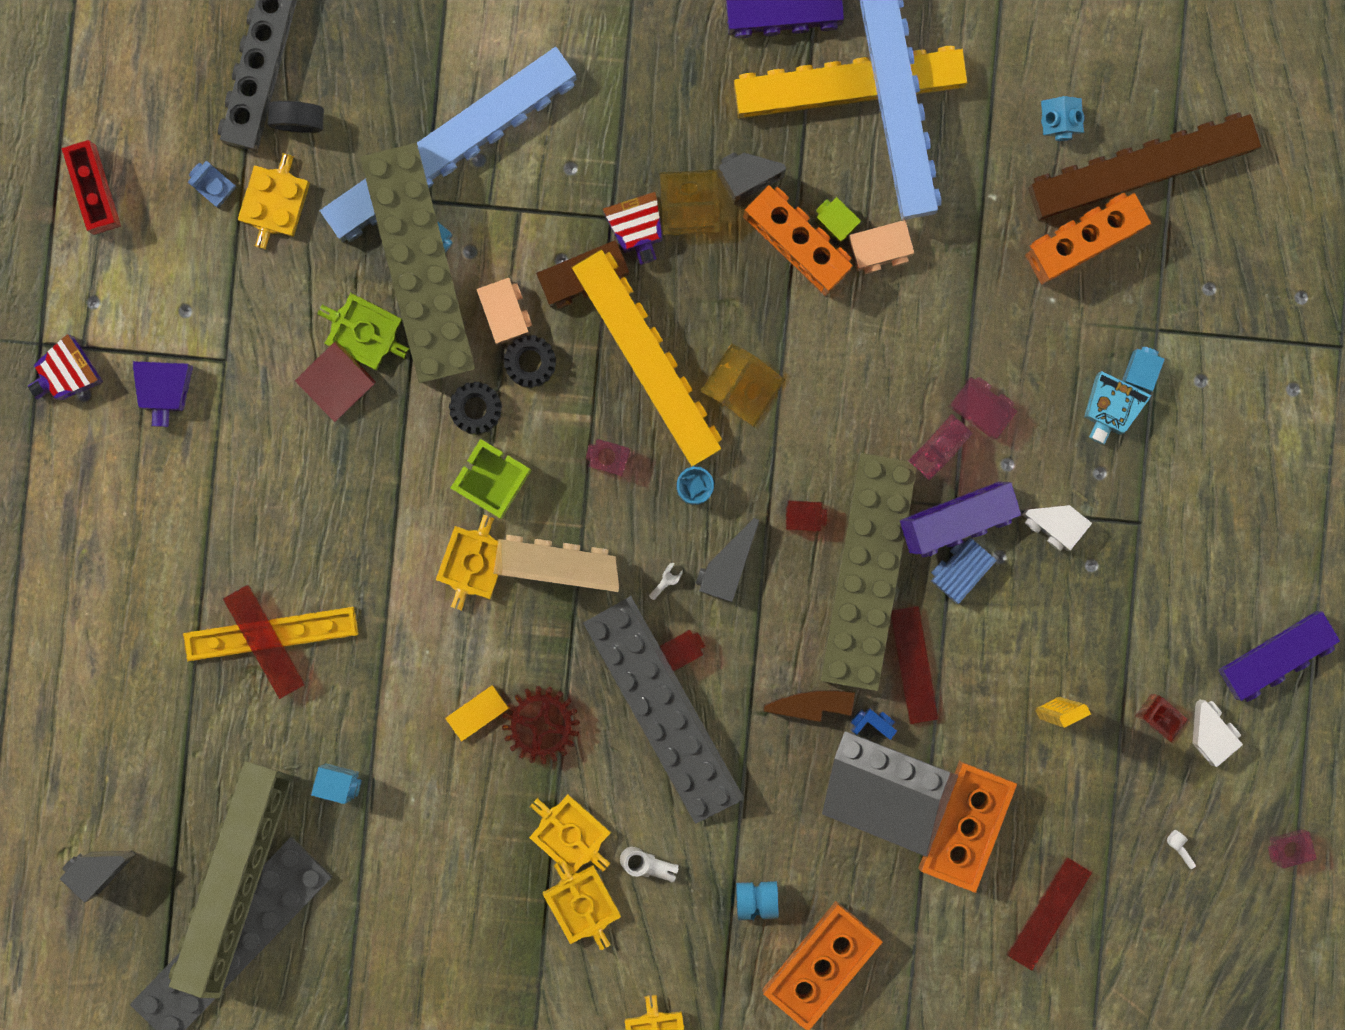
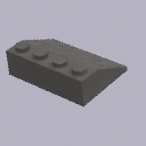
(887, 793)

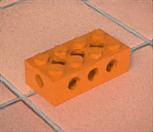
(774, 202)
(1128, 219)
(980, 841)
(825, 985)

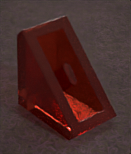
(1161, 717)

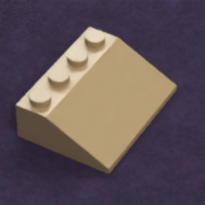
(556, 565)

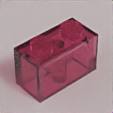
(983, 407)
(940, 446)

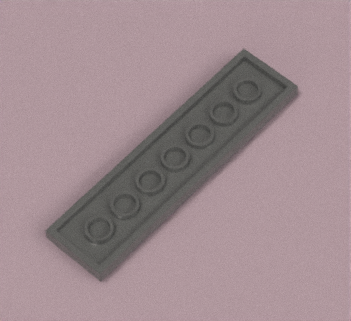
(663, 710)
(282, 891)

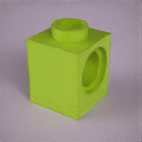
(836, 219)

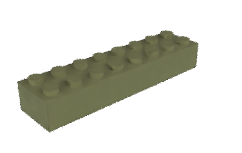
(417, 262)
(867, 572)
(230, 881)

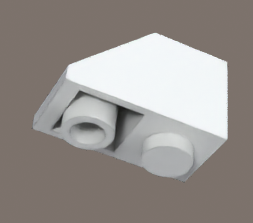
(1060, 523)
(1211, 735)

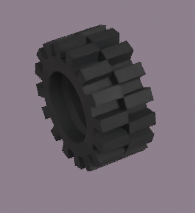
(536, 344)
(458, 402)

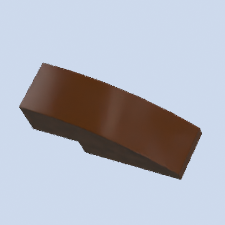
(812, 703)

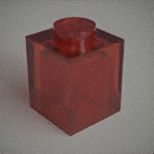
(805, 516)
(683, 649)

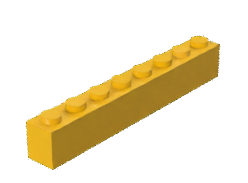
(840, 83)
(646, 357)

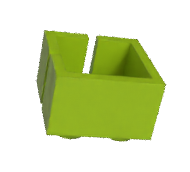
(492, 480)

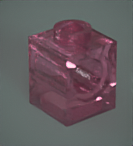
(621, 457)
(1304, 848)

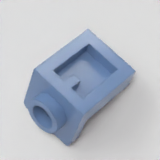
(211, 183)

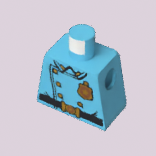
(1113, 406)

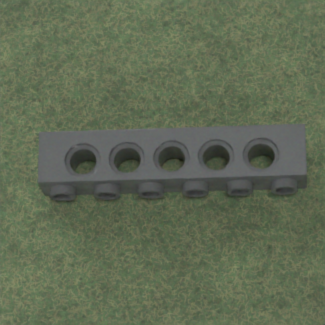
(249, 134)

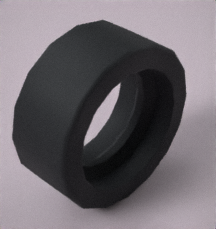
(295, 116)

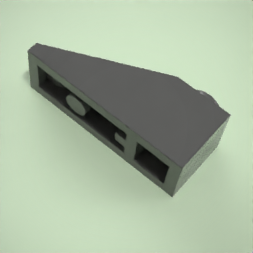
(725, 569)

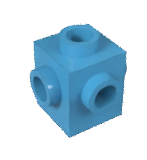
(1062, 117)

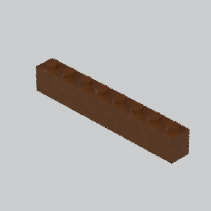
(1144, 166)

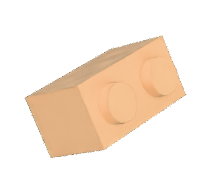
(881, 246)
(504, 311)

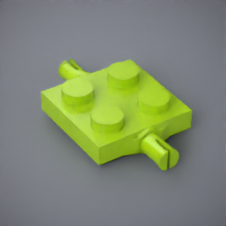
(364, 331)

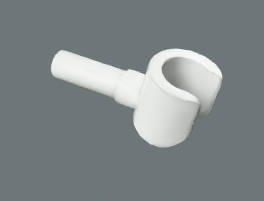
(668, 579)
(1176, 841)

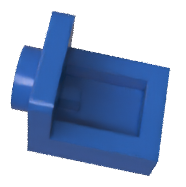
(882, 723)

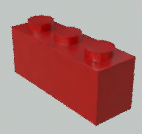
(91, 187)

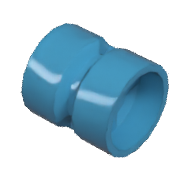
(695, 485)
(757, 900)

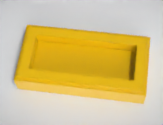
(477, 713)

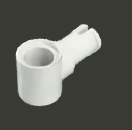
(648, 865)

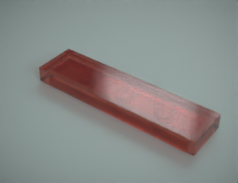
(264, 641)
(914, 665)
(1049, 913)

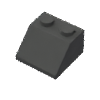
(748, 174)
(94, 871)

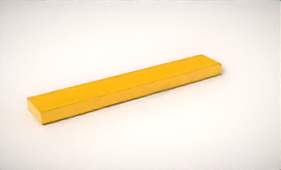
(291, 631)
(1062, 711)

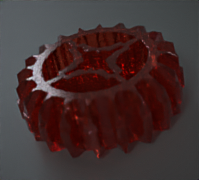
(535, 748)

